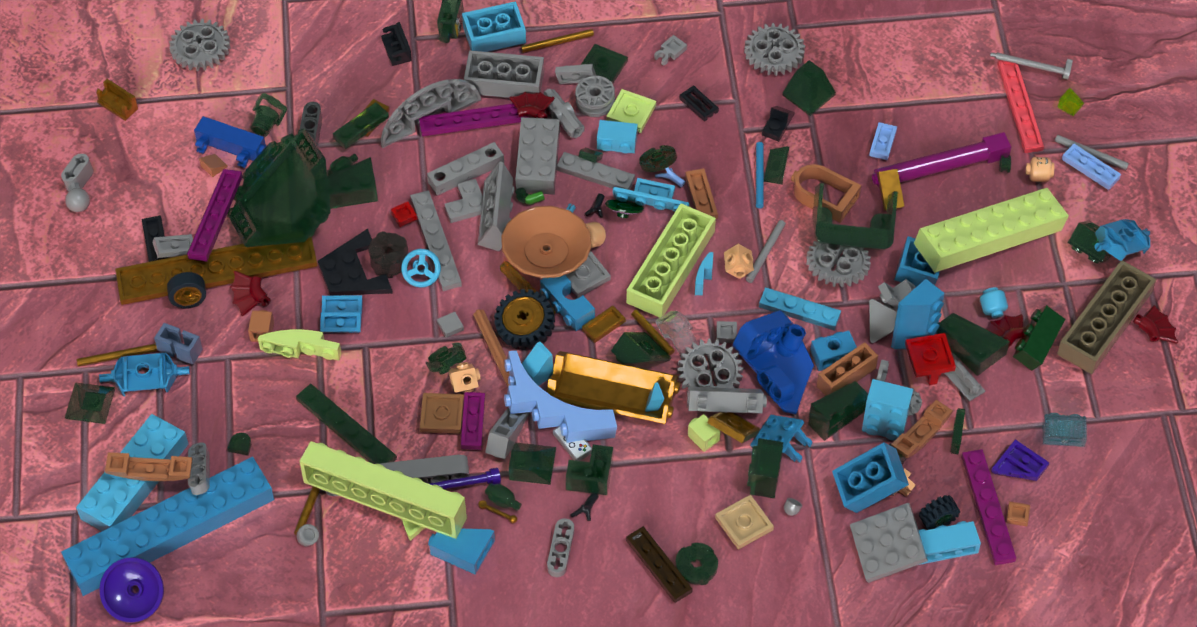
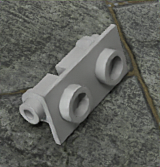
(965, 382)

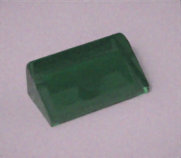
(776, 165)

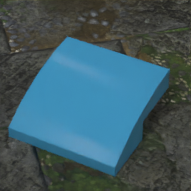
(341, 314)

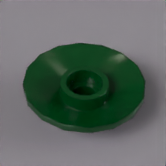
(624, 209)

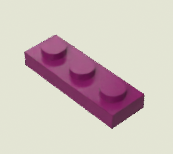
(473, 421)

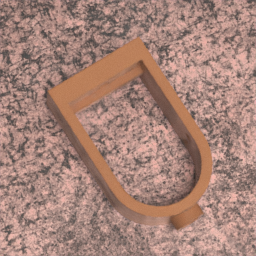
(821, 173)

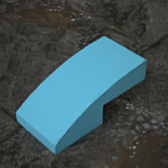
(704, 272)

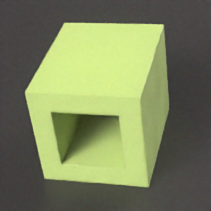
(703, 433)

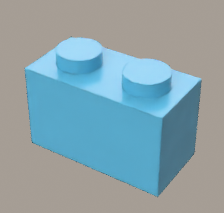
(617, 136)

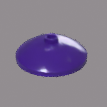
(118, 593)

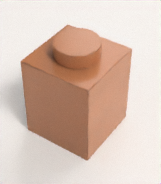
(260, 323)

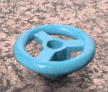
(420, 261)

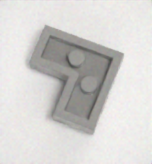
(469, 205)

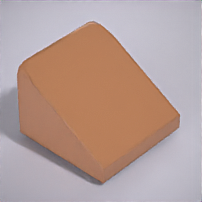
(212, 164)

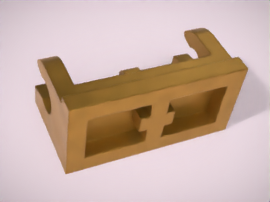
(117, 100)

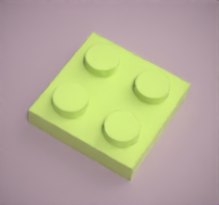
(631, 109)

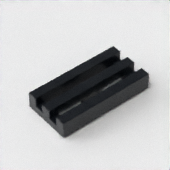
(696, 105)

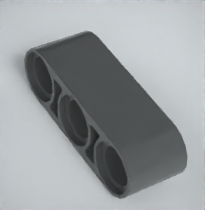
(312, 120)

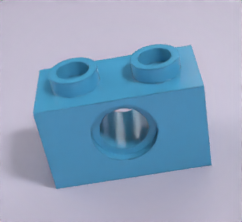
(824, 355)

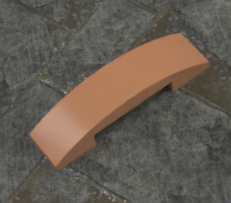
(923, 430)
(148, 468)

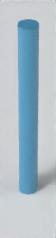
(759, 175)

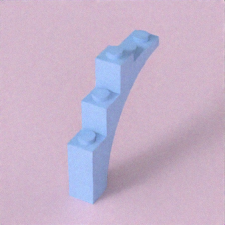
(548, 411)

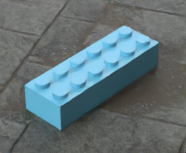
(118, 498)

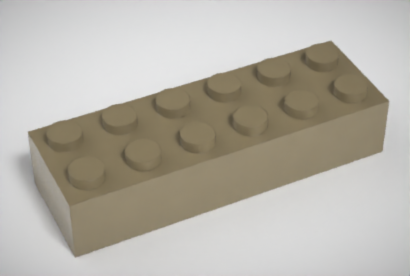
(1106, 317)

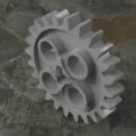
(199, 45)
(774, 49)
(850, 267)
(727, 366)

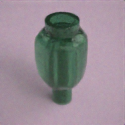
(341, 163)
(502, 496)

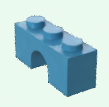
(574, 312)

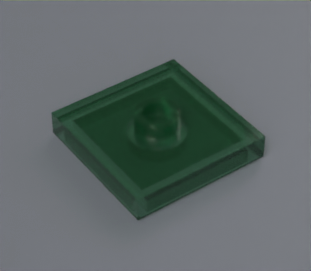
(606, 62)

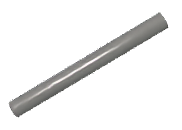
(1099, 155)
(766, 250)

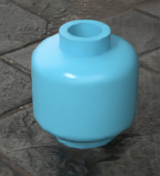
(993, 302)

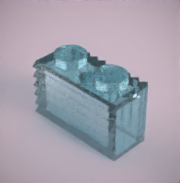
(1064, 430)

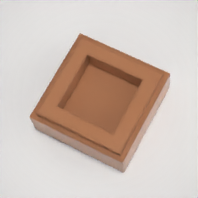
(1018, 514)

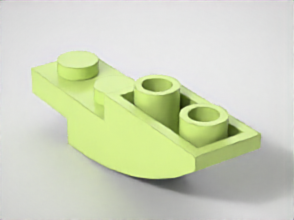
(294, 341)

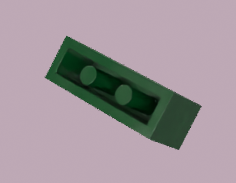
(1038, 337)

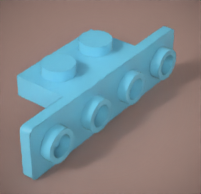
(650, 193)

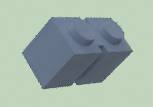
(170, 341)

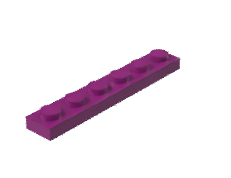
(469, 119)
(215, 215)
(988, 507)

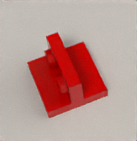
(930, 356)

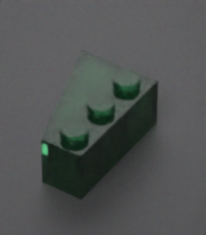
(353, 185)
(972, 343)
(837, 410)

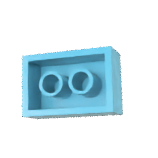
(494, 27)
(887, 409)

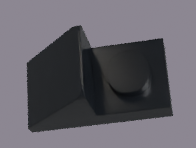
(777, 123)

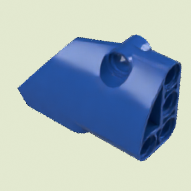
(777, 356)

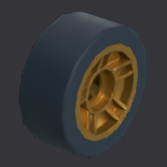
(186, 290)

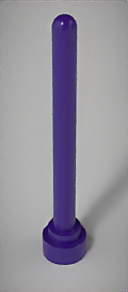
(490, 476)

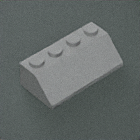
(495, 207)

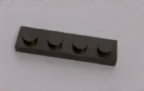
(659, 564)

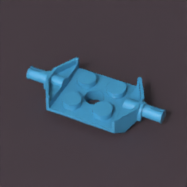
(1122, 238)
(160, 374)

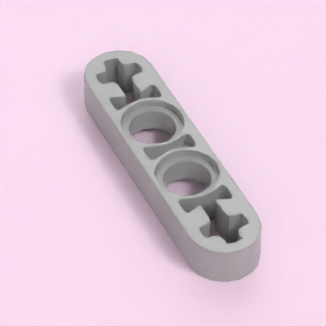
(200, 472)

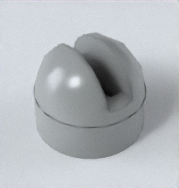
(792, 506)

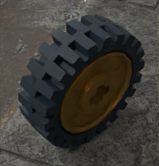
(519, 307)

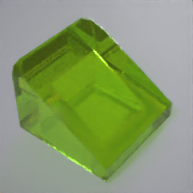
(1070, 102)

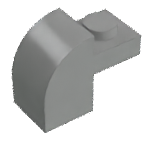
(892, 296)

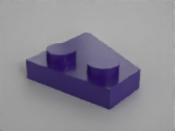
(1020, 463)

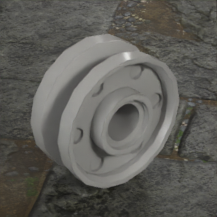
(595, 96)

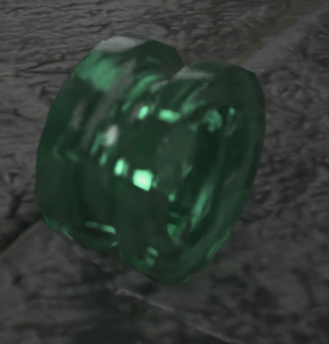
(1005, 163)

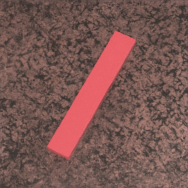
(1020, 106)

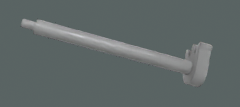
(1065, 71)

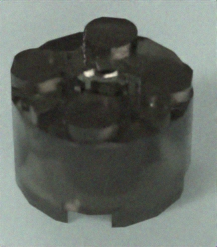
(387, 253)

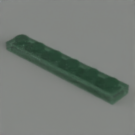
(345, 426)

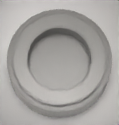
(307, 535)

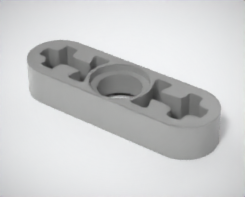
(558, 539)

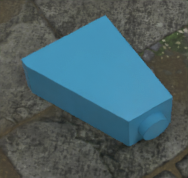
(464, 552)

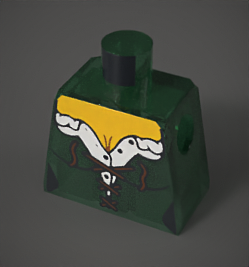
(450, 19)

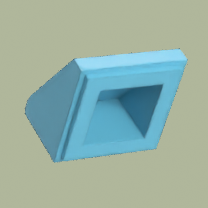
(655, 398)

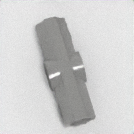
(566, 114)

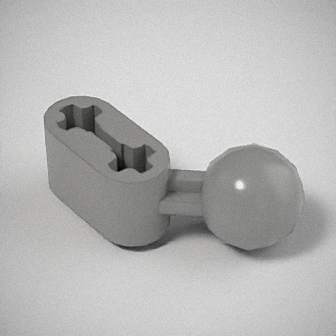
(74, 178)

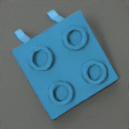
(783, 430)

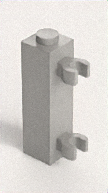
(726, 400)

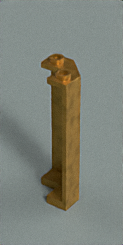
(610, 386)

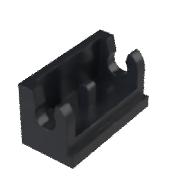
(396, 44)

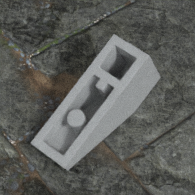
(505, 433)

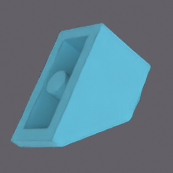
(539, 364)

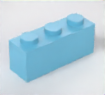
(950, 541)

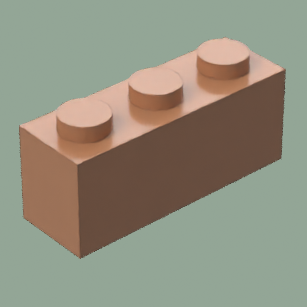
(847, 369)

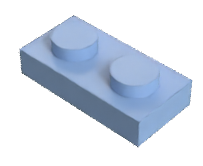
(883, 141)

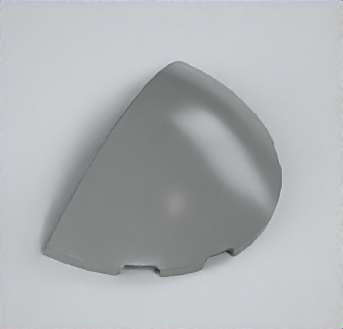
(433, 99)

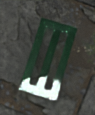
(957, 431)

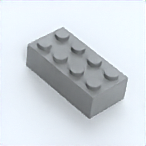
(504, 73)
(538, 155)

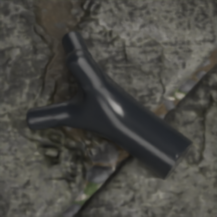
(596, 206)
(586, 507)

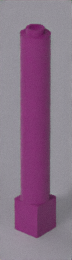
(987, 150)

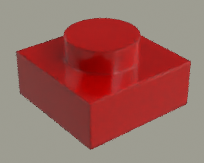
(404, 214)

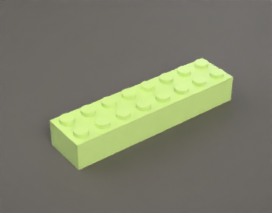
(990, 229)
(383, 489)

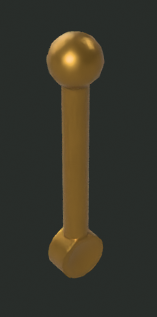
(483, 504)

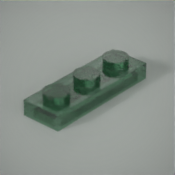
(360, 125)

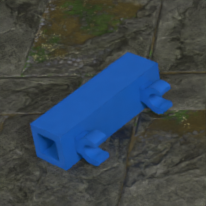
(228, 139)

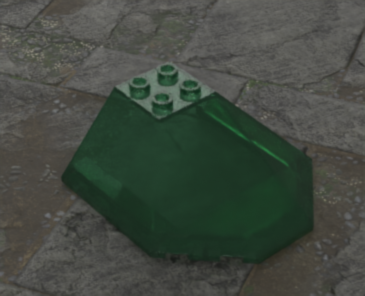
(282, 193)

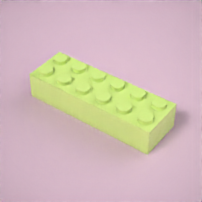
(670, 260)

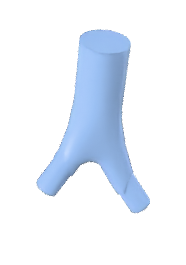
(671, 176)

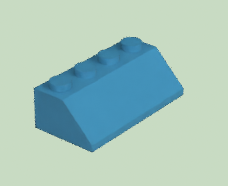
(918, 314)

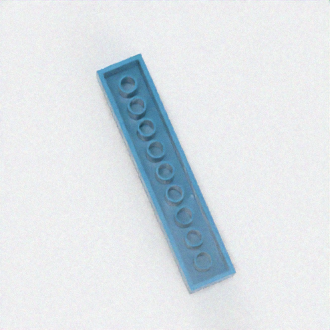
(170, 524)

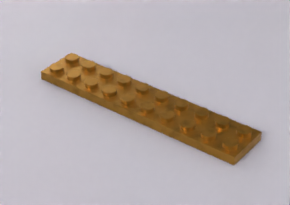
(150, 279)

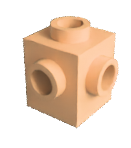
(738, 261)
(458, 380)

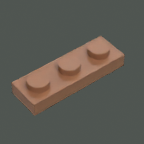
(701, 192)

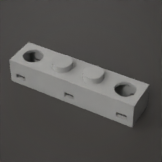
(465, 168)

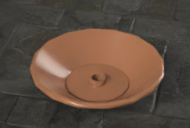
(546, 229)

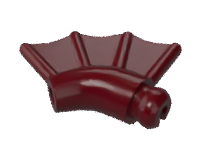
(531, 104)
(248, 292)
(1156, 326)
(1008, 328)

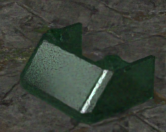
(878, 236)

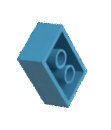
(870, 477)

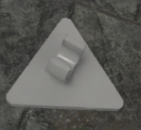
(881, 320)

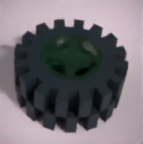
(939, 512)

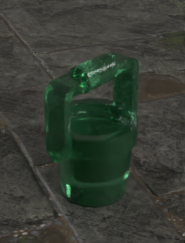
(265, 116)

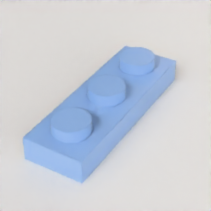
(1091, 166)

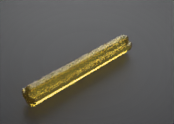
(516, 278)

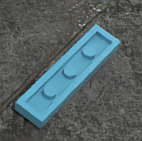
(800, 308)

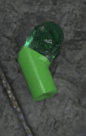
(528, 199)

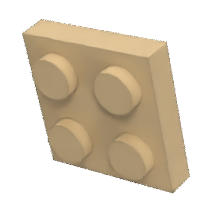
(744, 522)

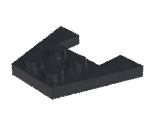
(345, 274)

